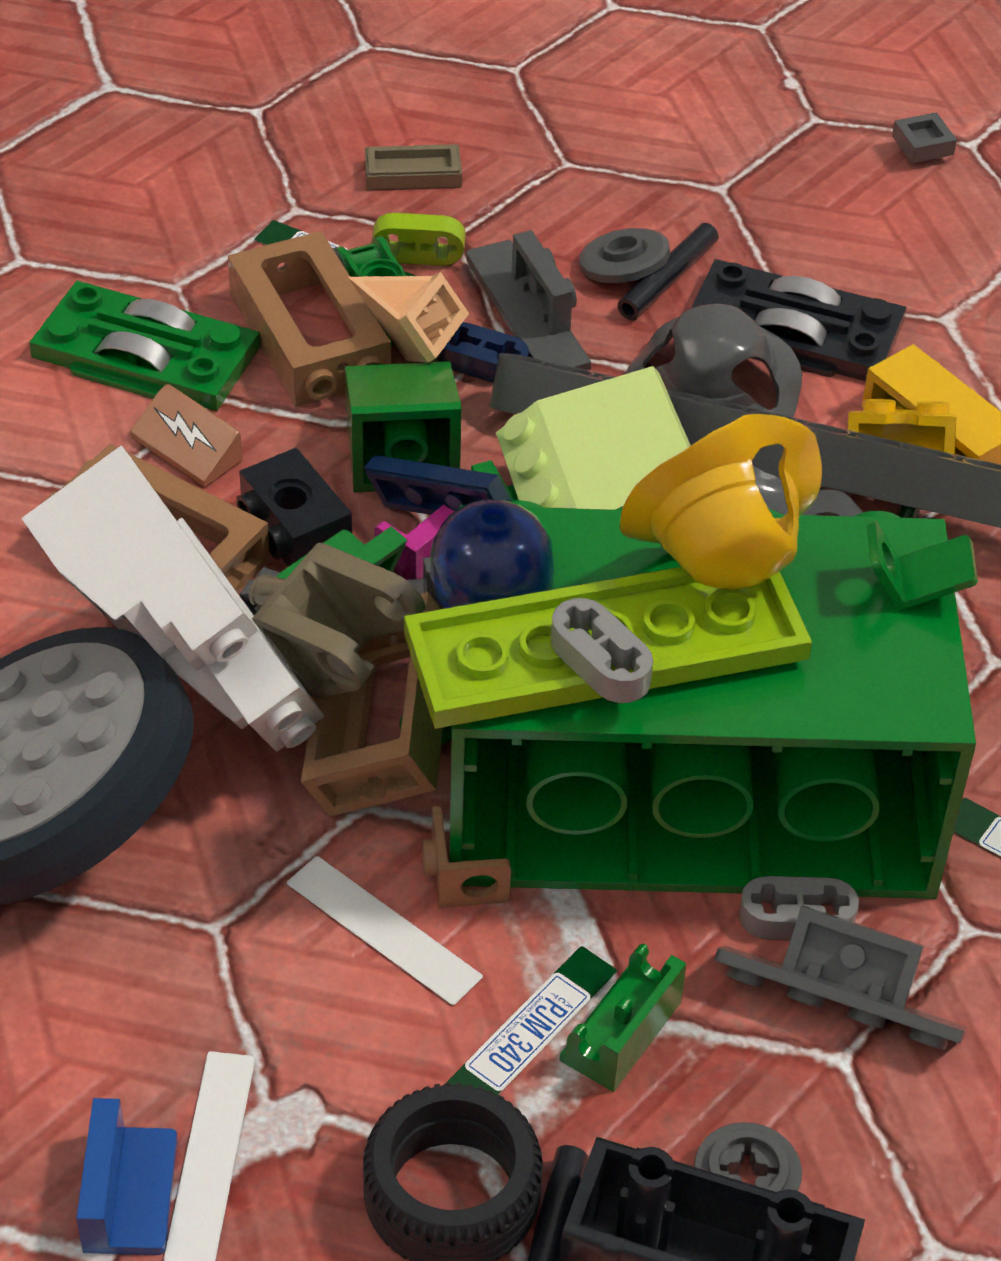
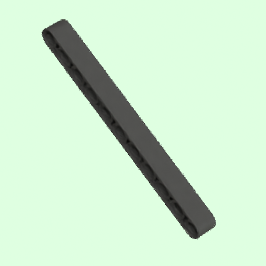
(849, 458)

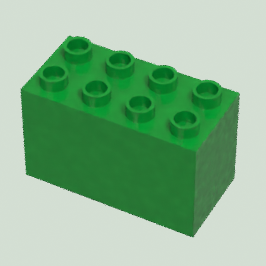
(744, 775)

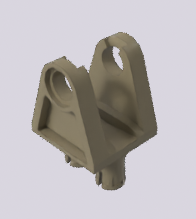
(328, 614)

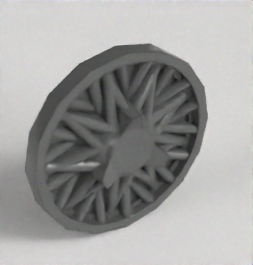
(624, 255)

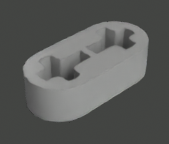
(609, 645)
(787, 897)

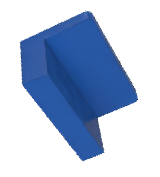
(125, 1184)

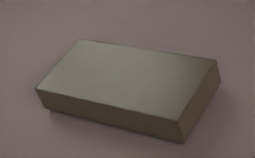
(413, 167)

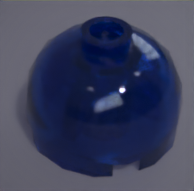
(490, 554)

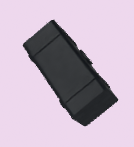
(660, 1209)

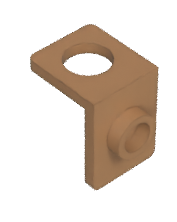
(452, 874)

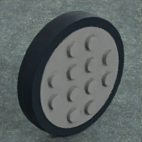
(85, 752)

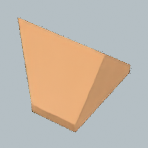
(414, 311)

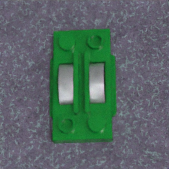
(144, 345)

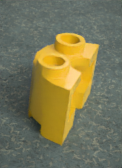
(926, 427)

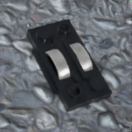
(822, 325)

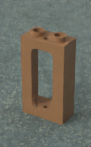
(304, 370)
(240, 536)
(340, 766)

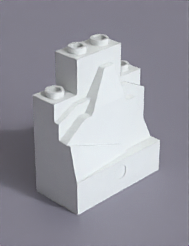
(158, 580)

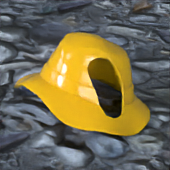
(711, 510)

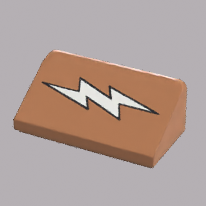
(188, 436)

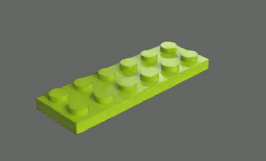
(501, 660)

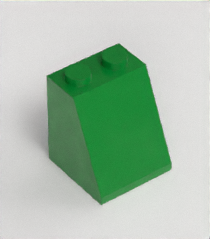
(402, 414)

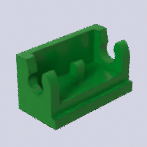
(625, 1020)

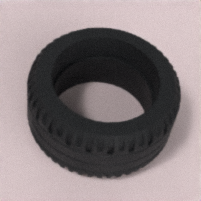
(457, 1117)

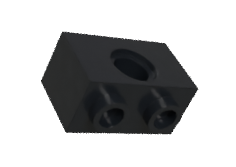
(293, 503)

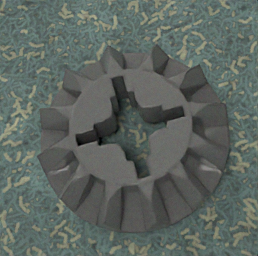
(768, 1152)

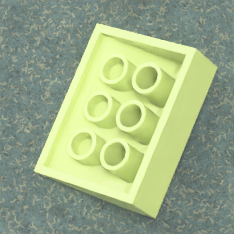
(592, 442)

